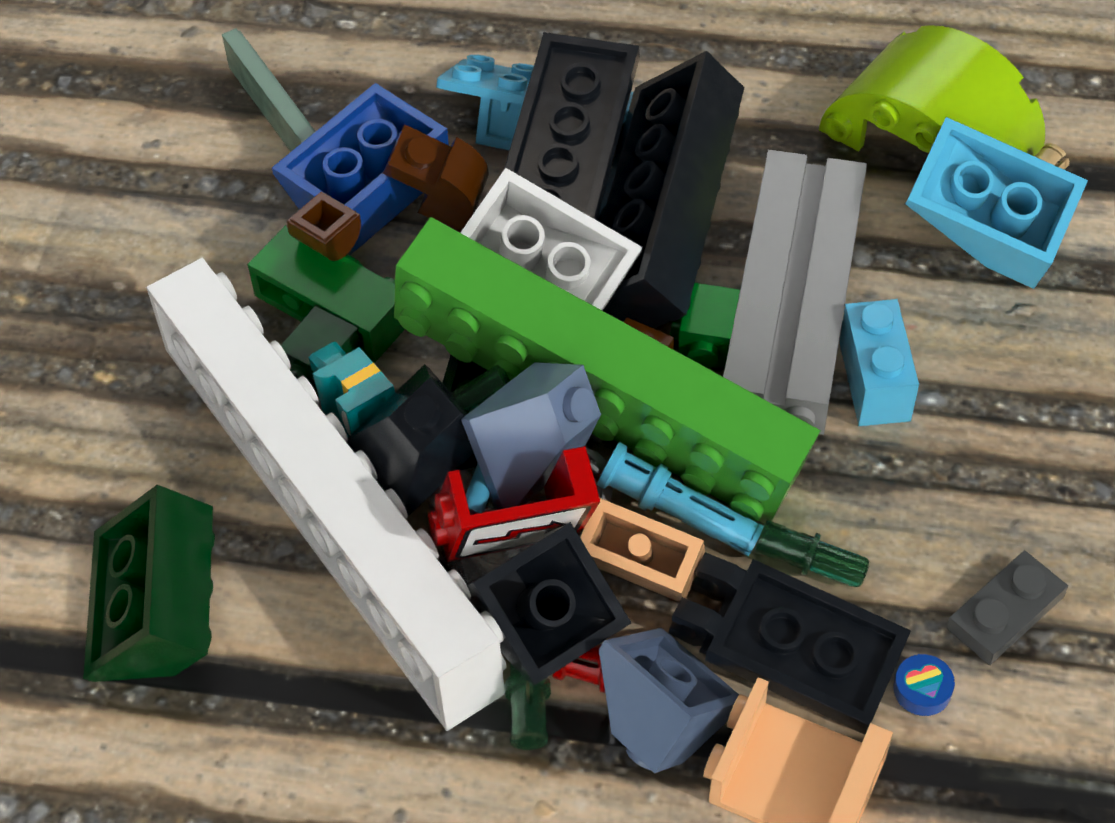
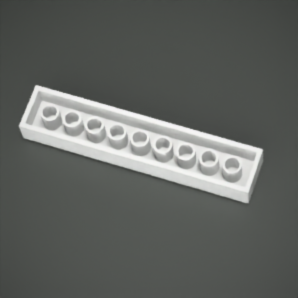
(332, 495)

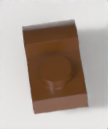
(446, 174)

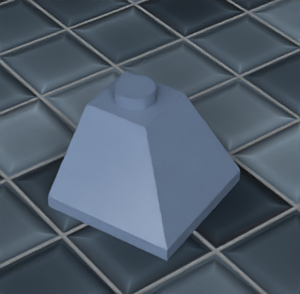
(528, 426)
(661, 698)

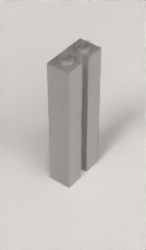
(796, 283)

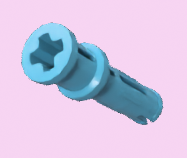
(656, 489)

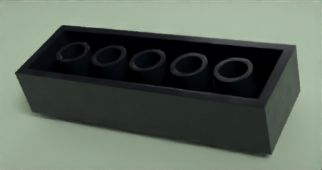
(668, 184)

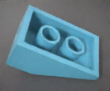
(996, 201)

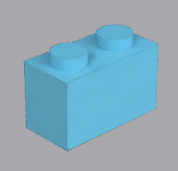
(878, 362)

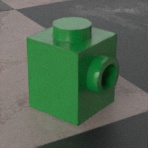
(708, 325)

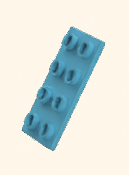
(501, 95)

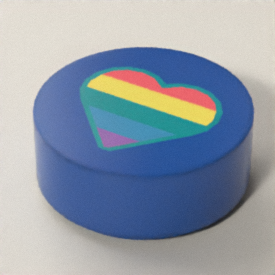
(923, 685)

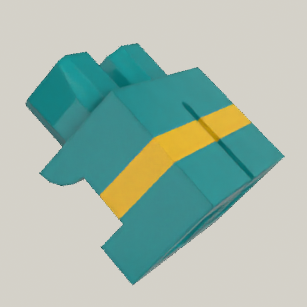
(349, 385)

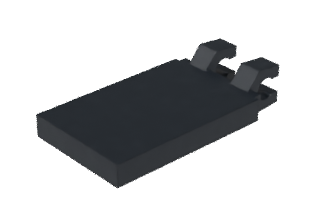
(794, 637)

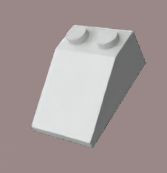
(552, 239)

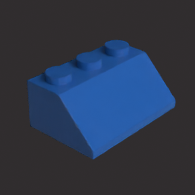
(350, 157)

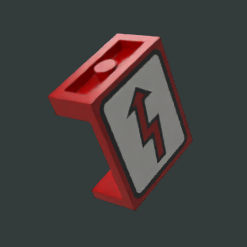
(569, 496)

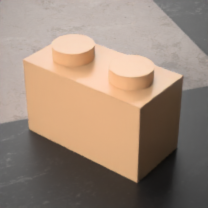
(642, 550)

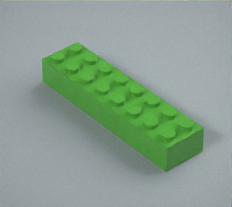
(647, 393)

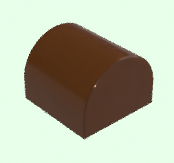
(326, 226)

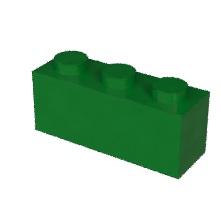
(300, 278)

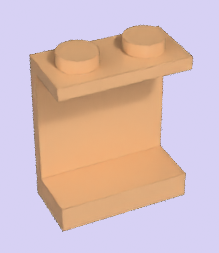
(792, 768)

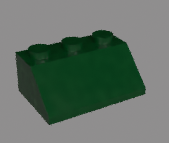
(150, 589)

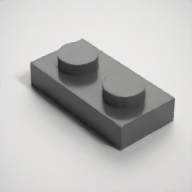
(1007, 607)

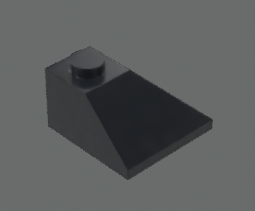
(415, 438)
(549, 604)

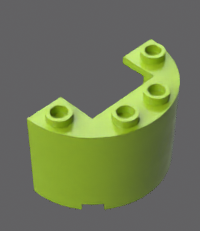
(936, 77)

